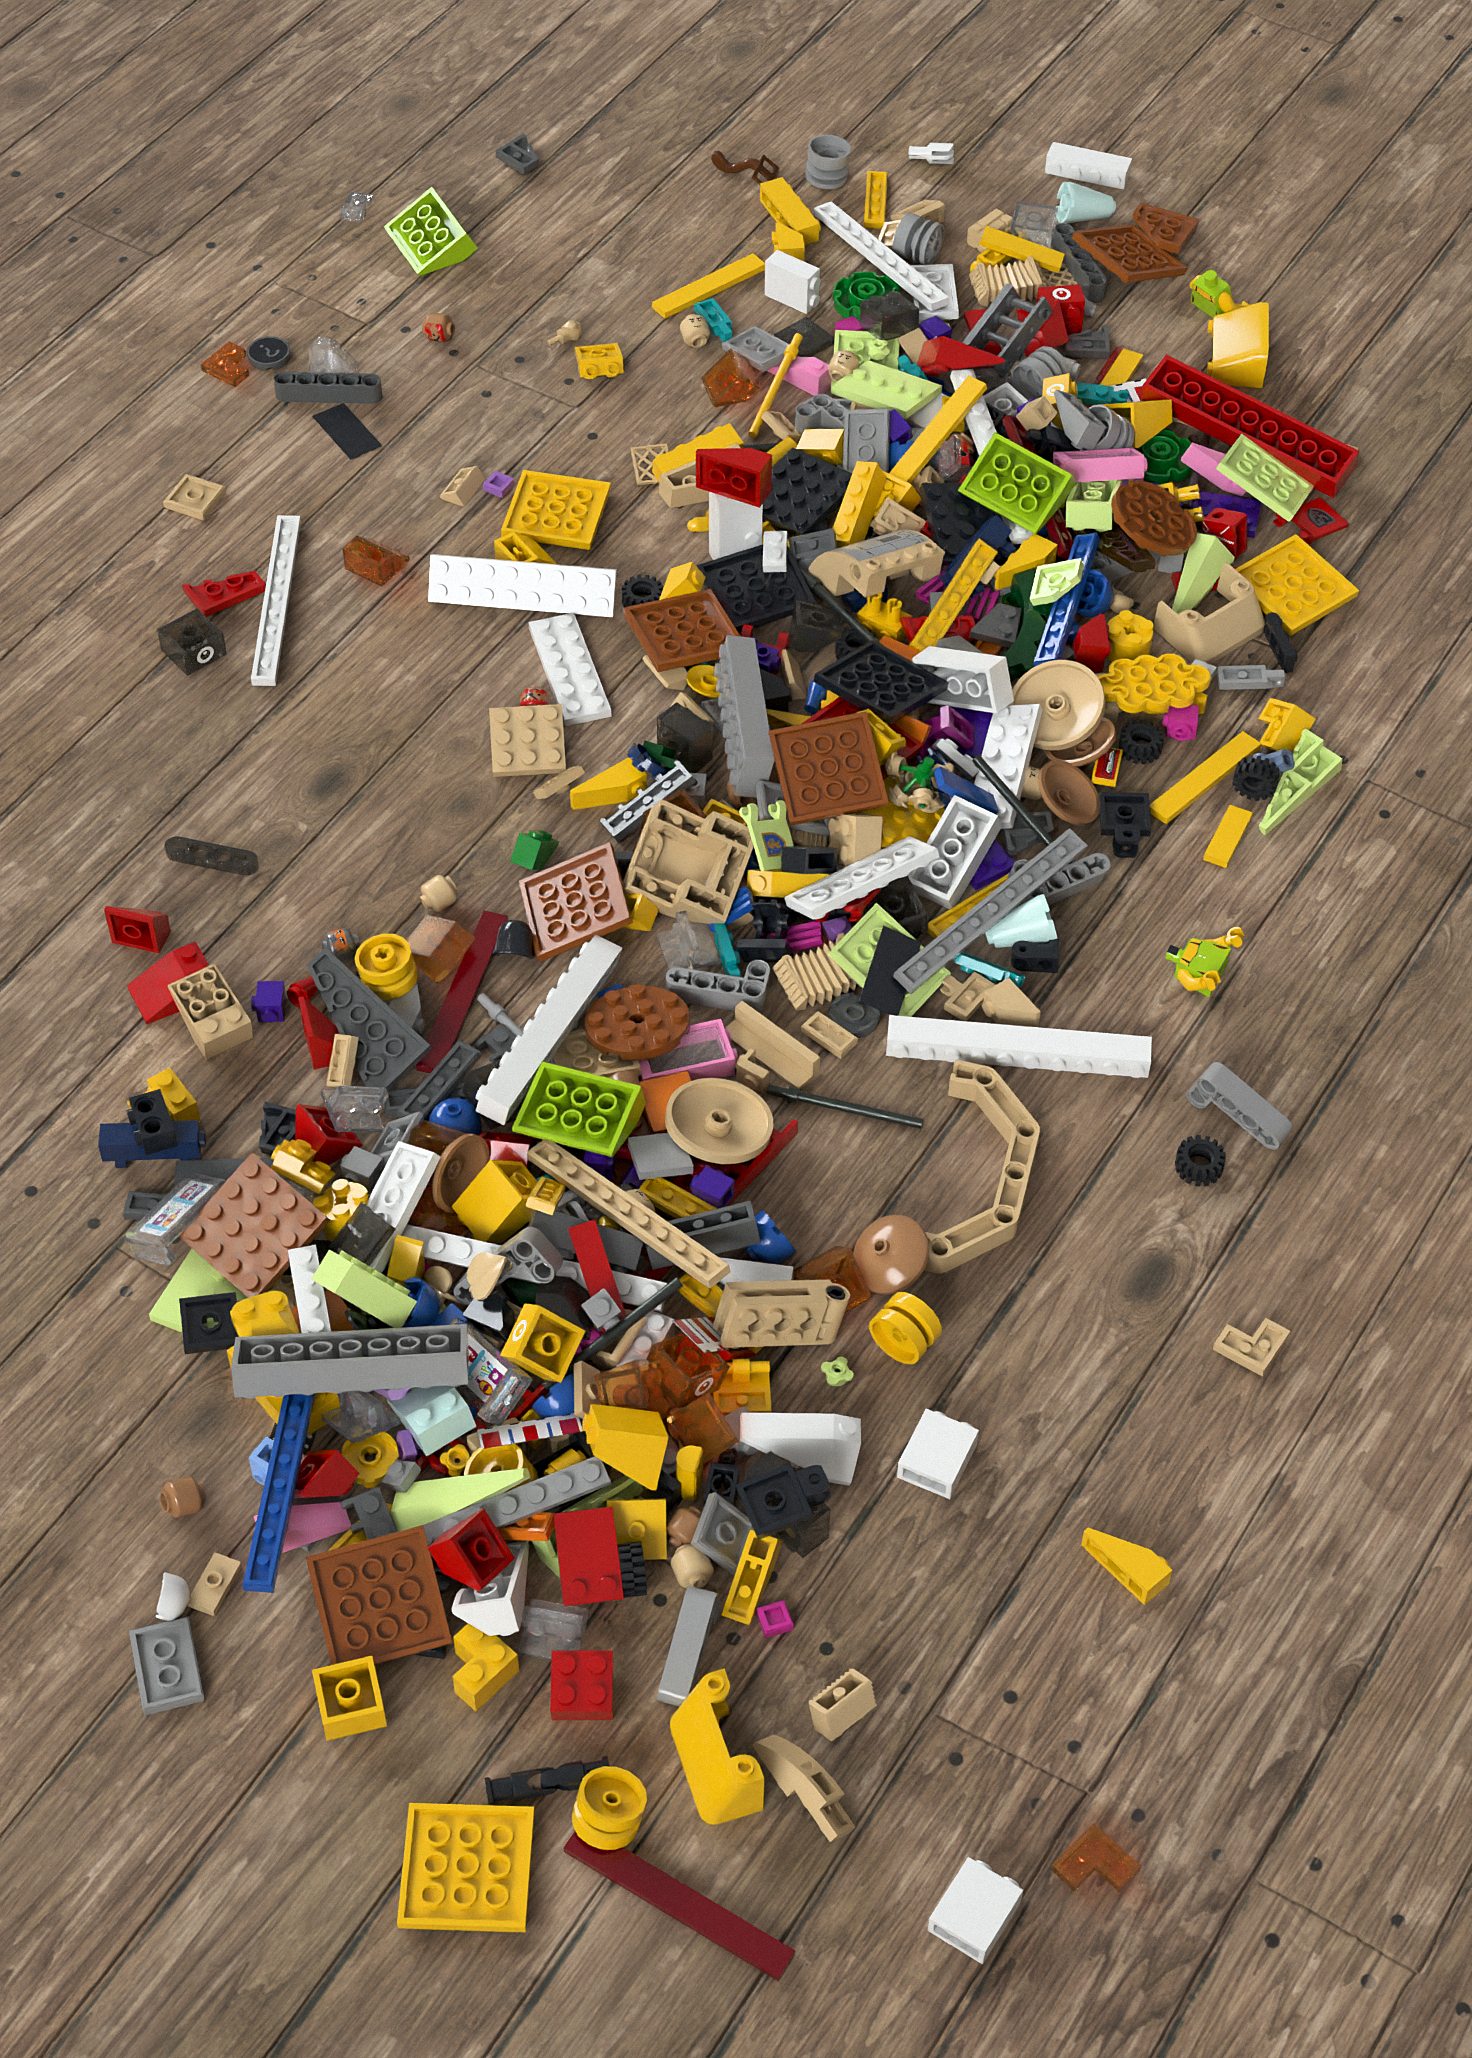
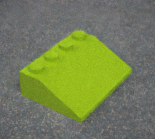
(430, 234)
(1017, 484)
(580, 1109)

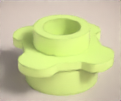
(878, 349)
(837, 1378)

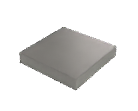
(658, 1156)
(722, 1532)

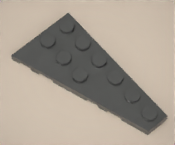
(385, 1042)

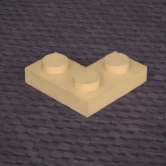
(1252, 1352)

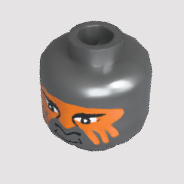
(341, 944)

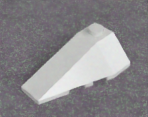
(807, 1440)

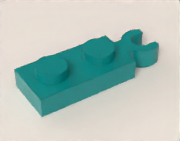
(1100, 394)
(724, 942)
(993, 972)

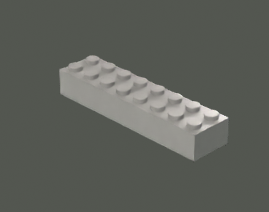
(743, 715)
(350, 1361)

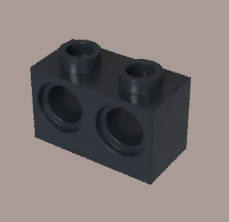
(152, 1122)

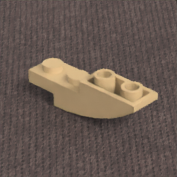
(803, 1775)

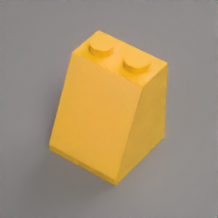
(1145, 416)
(496, 1201)
(628, 1441)

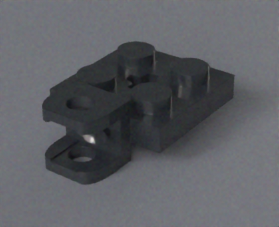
(1124, 829)
(195, 1313)
(798, 1494)

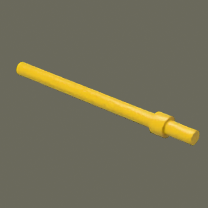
(789, 354)

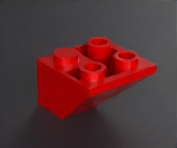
(1092, 644)

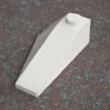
(501, 1602)

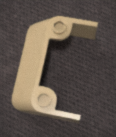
(1219, 632)

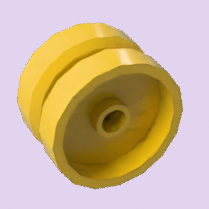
(387, 966)
(905, 1328)
(500, 1459)
(609, 1808)

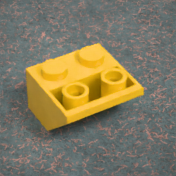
(520, 548)

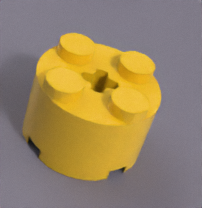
(1129, 636)
(339, 1204)

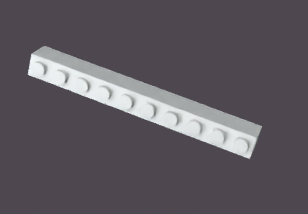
(548, 1030)
(1019, 1046)

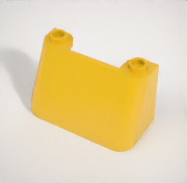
(1240, 346)
(719, 1784)

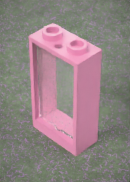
(1102, 464)
(702, 1052)

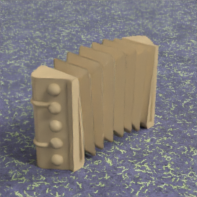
(990, 281)
(813, 977)

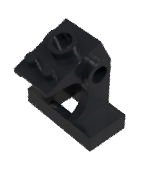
(768, 919)

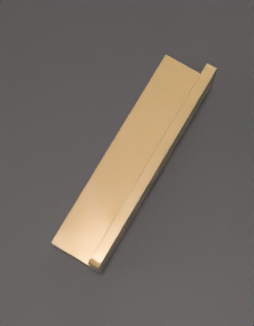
(773, 1047)

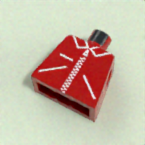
(1228, 527)

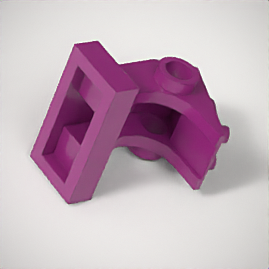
(951, 726)

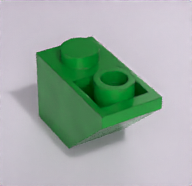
(534, 849)

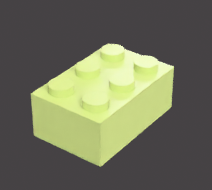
(1090, 505)
(365, 1288)

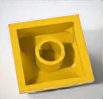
(264, 1315)

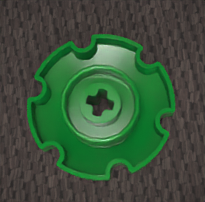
(860, 287)
(1164, 457)

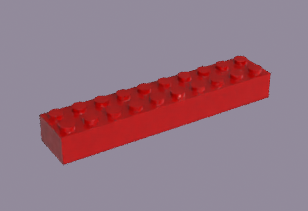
(1229, 413)

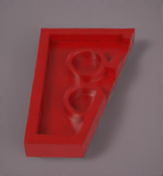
(219, 595)
(961, 626)

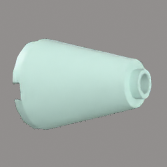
(1082, 204)
(1024, 923)

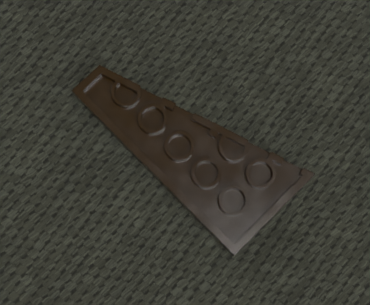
(1120, 548)

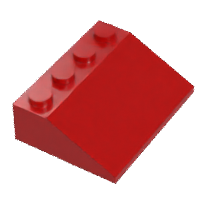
(945, 354)

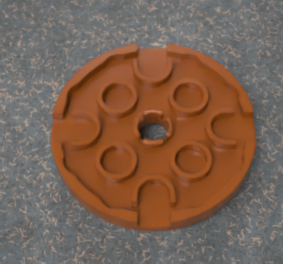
(1153, 518)
(612, 1025)

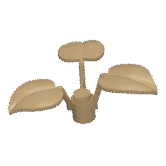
(481, 1275)

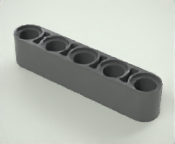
(1079, 263)
(328, 387)

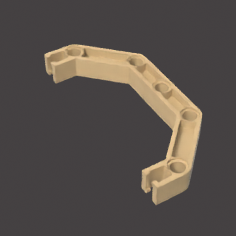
(1022, 1134)

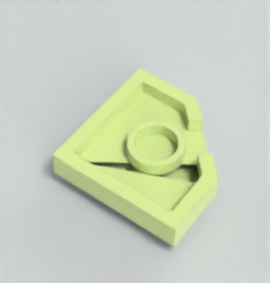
(1055, 580)

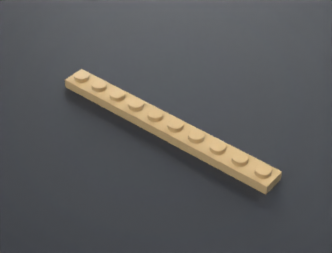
(629, 1213)

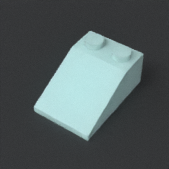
(433, 1416)

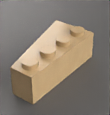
(679, 486)

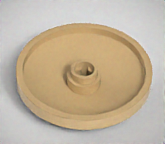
(1069, 700)
(719, 1120)

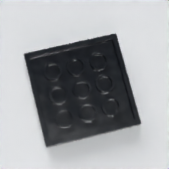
(803, 492)
(954, 518)
(751, 594)
(881, 682)

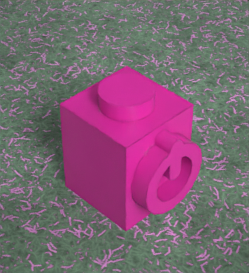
(1181, 722)

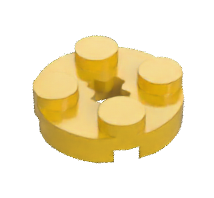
(371, 1472)

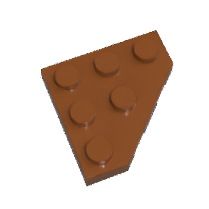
(1164, 227)

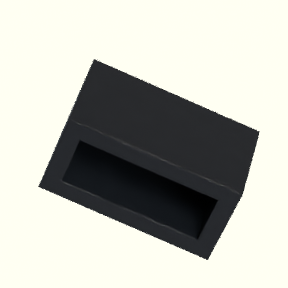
(809, 859)

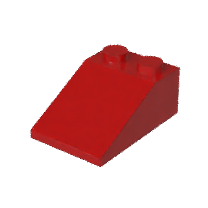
(735, 473)
(151, 987)
(588, 1556)

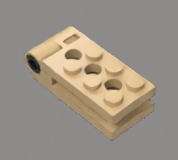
(780, 1313)

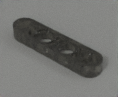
(234, 864)

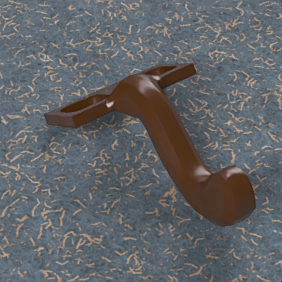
(757, 165)

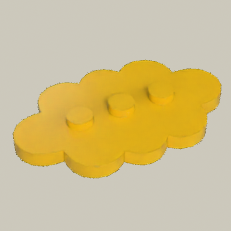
(1153, 683)

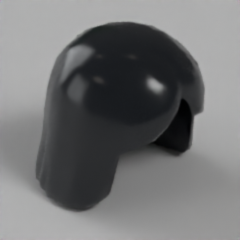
(514, 938)

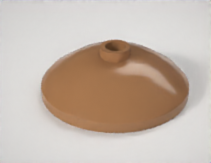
(1090, 749)
(1068, 792)
(458, 1168)
(901, 1258)

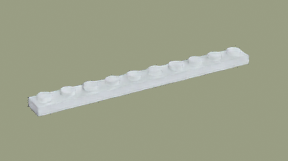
(881, 256)
(982, 429)
(276, 601)
(461, 1251)

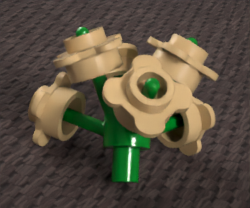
(916, 783)

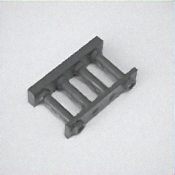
(997, 314)

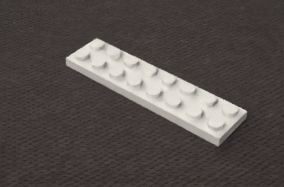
(522, 585)

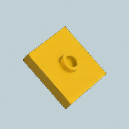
(641, 1521)

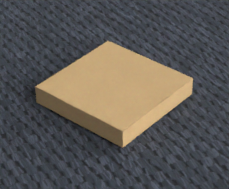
(194, 497)

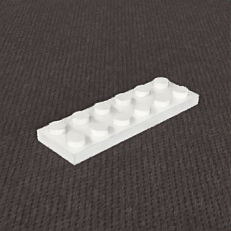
(569, 669)
(1009, 753)
(861, 877)
(400, 1191)

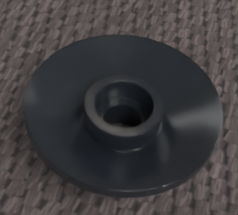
(361, 1322)

